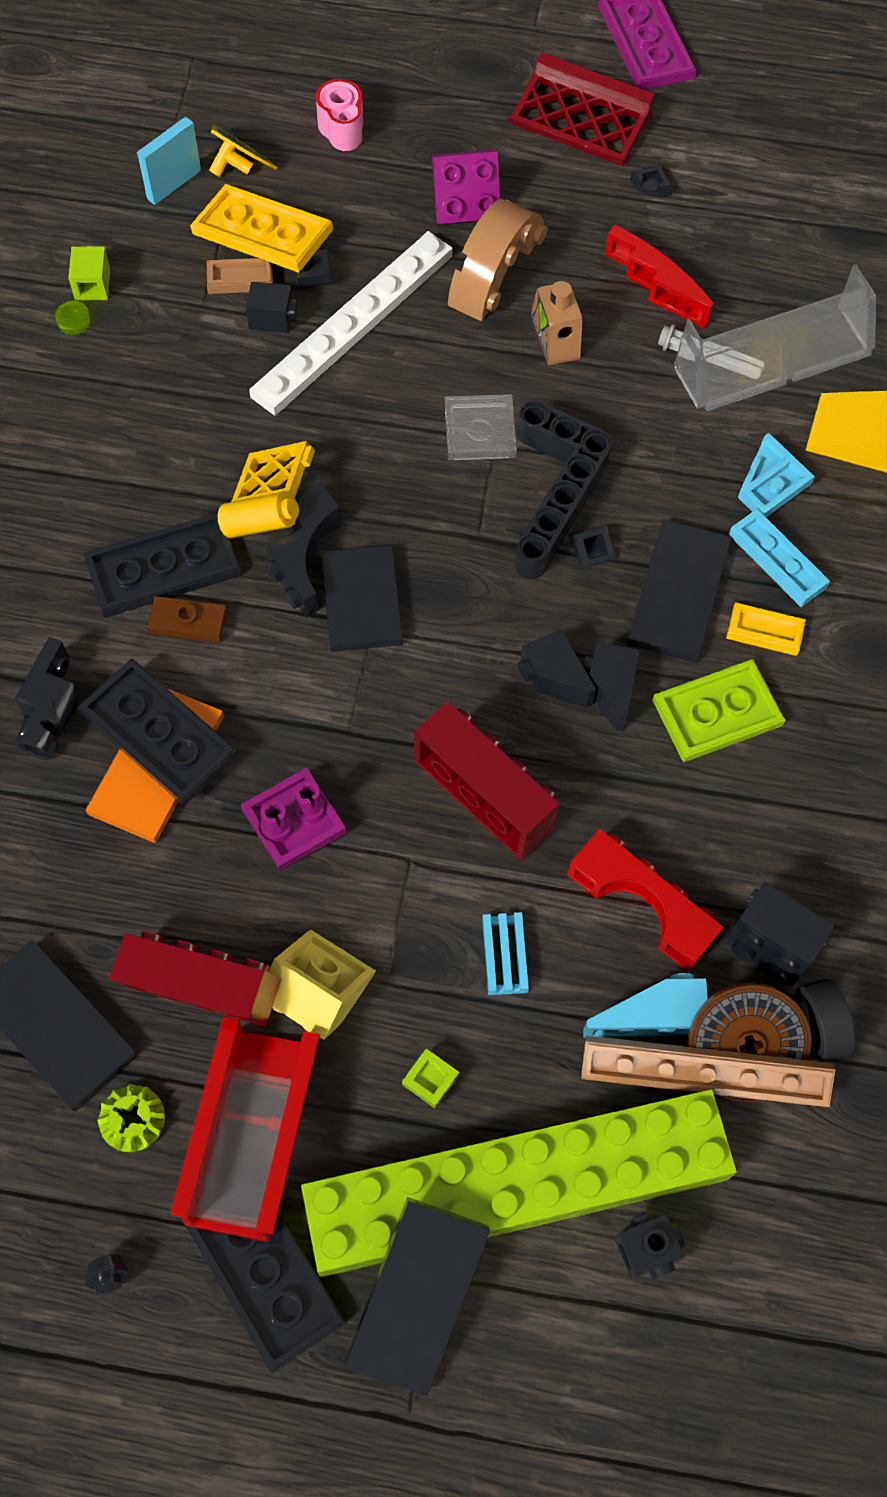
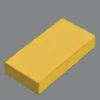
(766, 629)

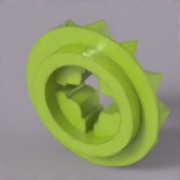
(136, 1136)

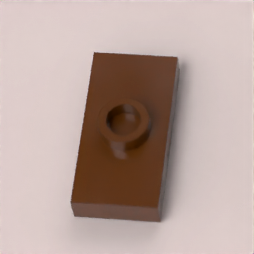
(187, 619)

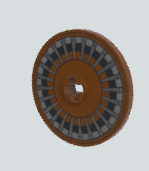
(751, 1010)

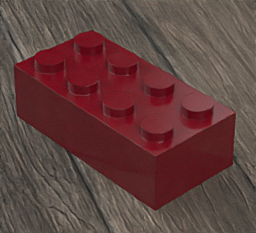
(485, 780)

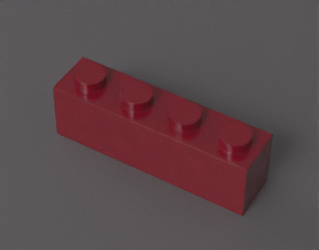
(196, 978)

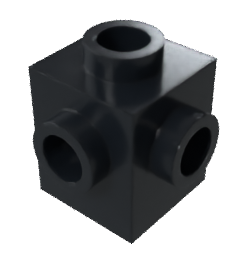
(639, 1256)

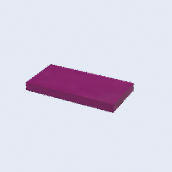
(647, 42)

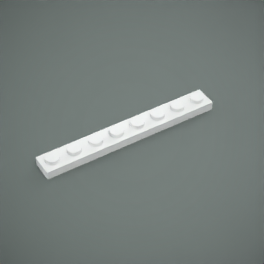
(350, 323)

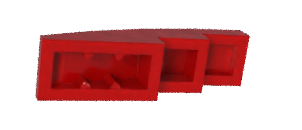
(667, 282)

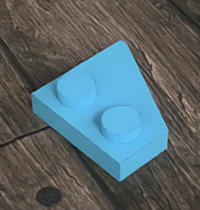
(773, 478)

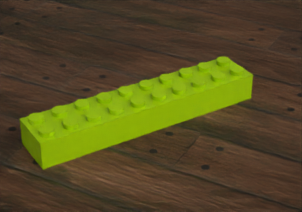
(525, 1178)

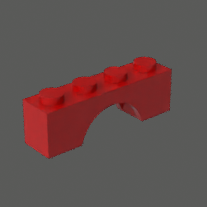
(608, 867)

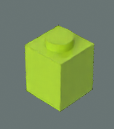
(89, 273)

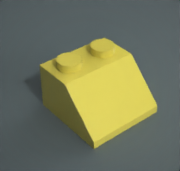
(318, 983)

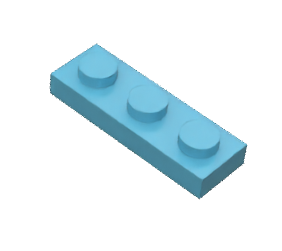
(779, 558)

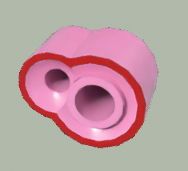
(340, 113)

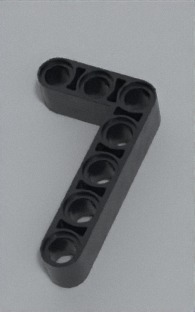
(580, 460)

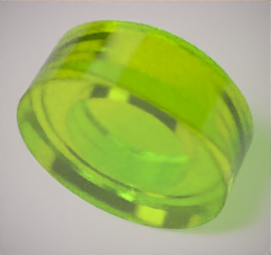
(72, 317)

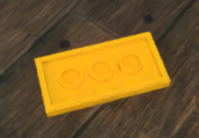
(262, 227)

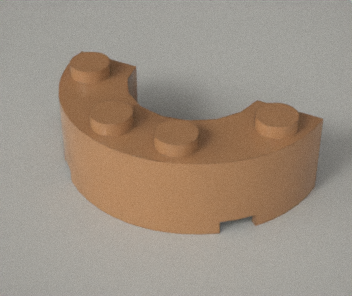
(489, 251)

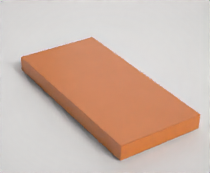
(135, 800)

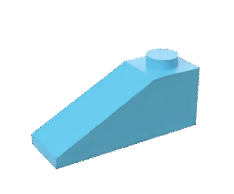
(655, 1012)

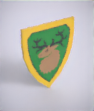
(227, 155)

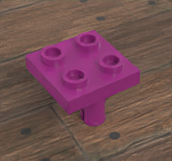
(465, 184)
(293, 819)

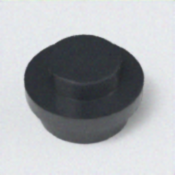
(106, 1274)

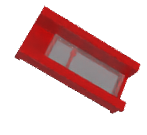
(245, 1132)

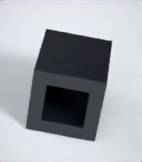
(270, 307)

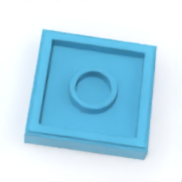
(169, 160)

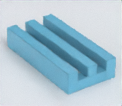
(502, 921)

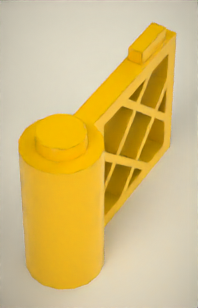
(265, 508)

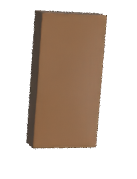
(237, 274)

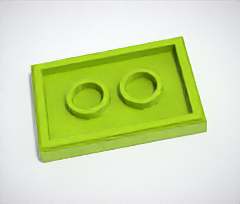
(718, 710)

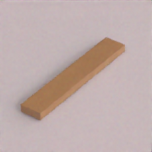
(708, 1069)

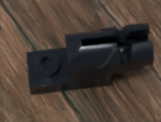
(46, 701)

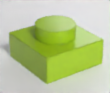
(430, 1078)

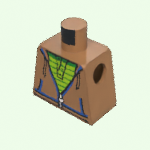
(556, 311)

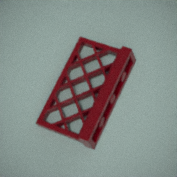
(592, 90)

